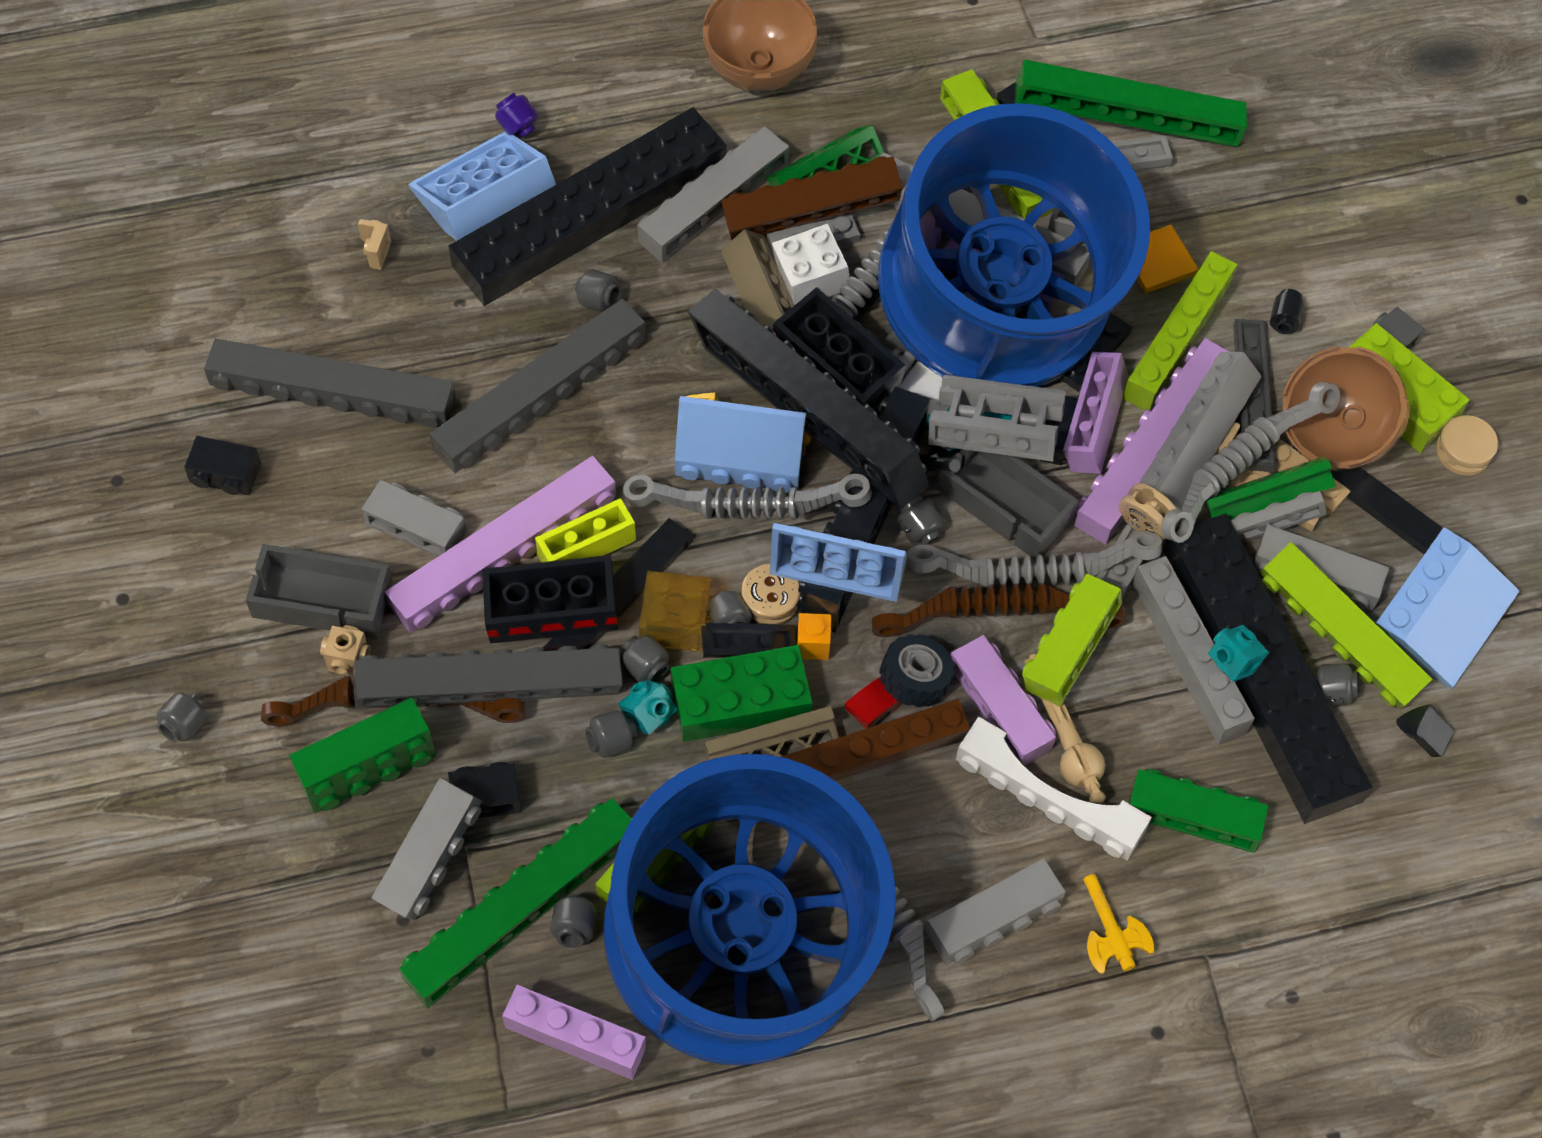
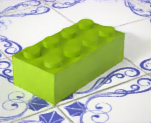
(1430, 396)

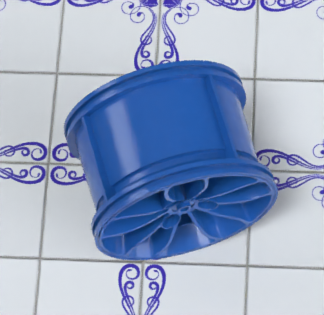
(1070, 170)
(812, 812)

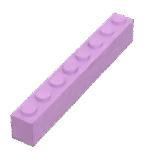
(1100, 512)
(498, 544)

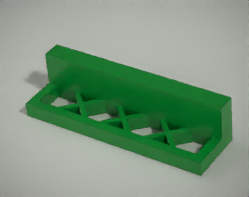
(830, 152)
(1273, 488)

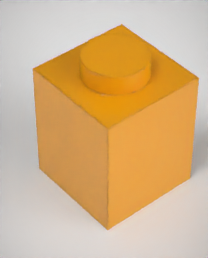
(814, 636)

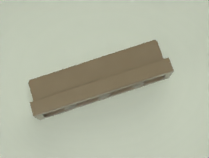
(757, 277)

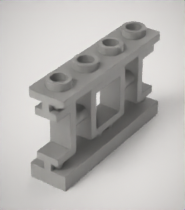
(1020, 437)

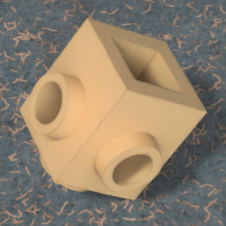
(343, 648)

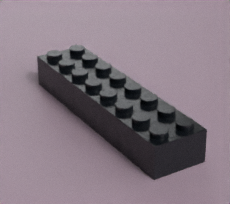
(909, 416)

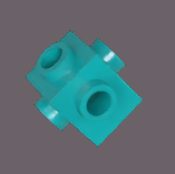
(1237, 652)
(648, 705)

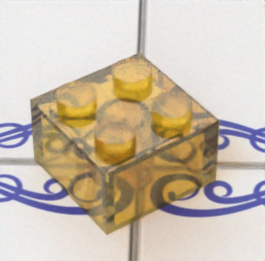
(675, 609)

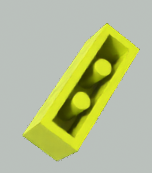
(589, 535)

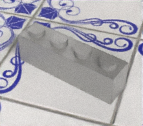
(1353, 575)
(427, 850)
(995, 912)

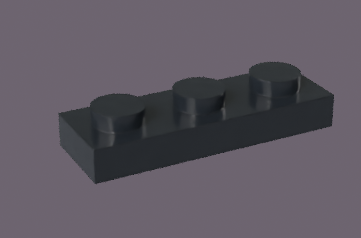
(1110, 339)
(736, 639)

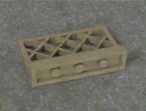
(775, 734)

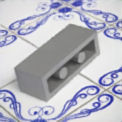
(413, 518)

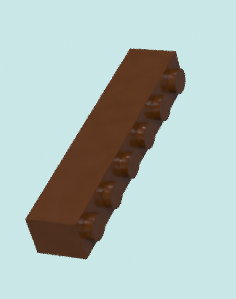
(814, 198)
(886, 742)

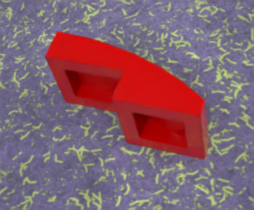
(871, 704)

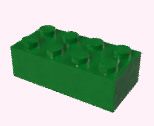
(739, 692)
(363, 755)

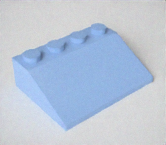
(483, 184)
(739, 444)
(836, 562)
(1447, 607)

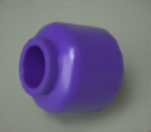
(516, 115)

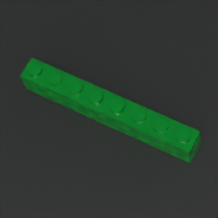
(1132, 103)
(516, 904)

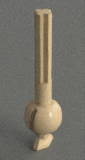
(1081, 762)

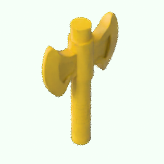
(1117, 942)

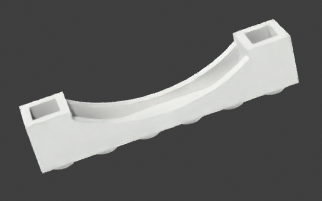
(1112, 826)

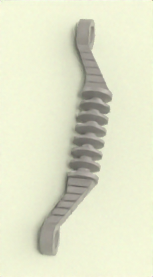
(866, 280)
(1242, 453)
(704, 502)
(983, 572)
(911, 941)

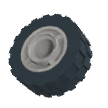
(917, 670)

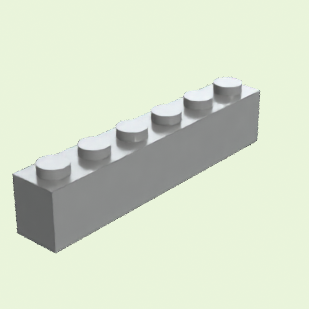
(700, 200)
(1202, 425)
(1189, 648)

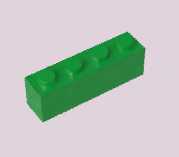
(1199, 810)

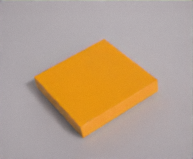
(1165, 261)

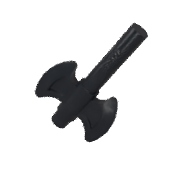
(934, 461)

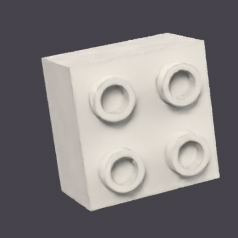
(811, 262)

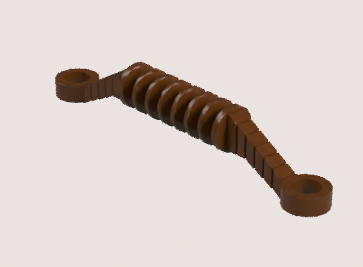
(948, 602)
(342, 695)

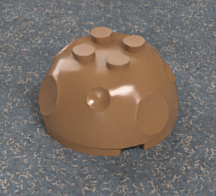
(759, 41)
(1369, 413)

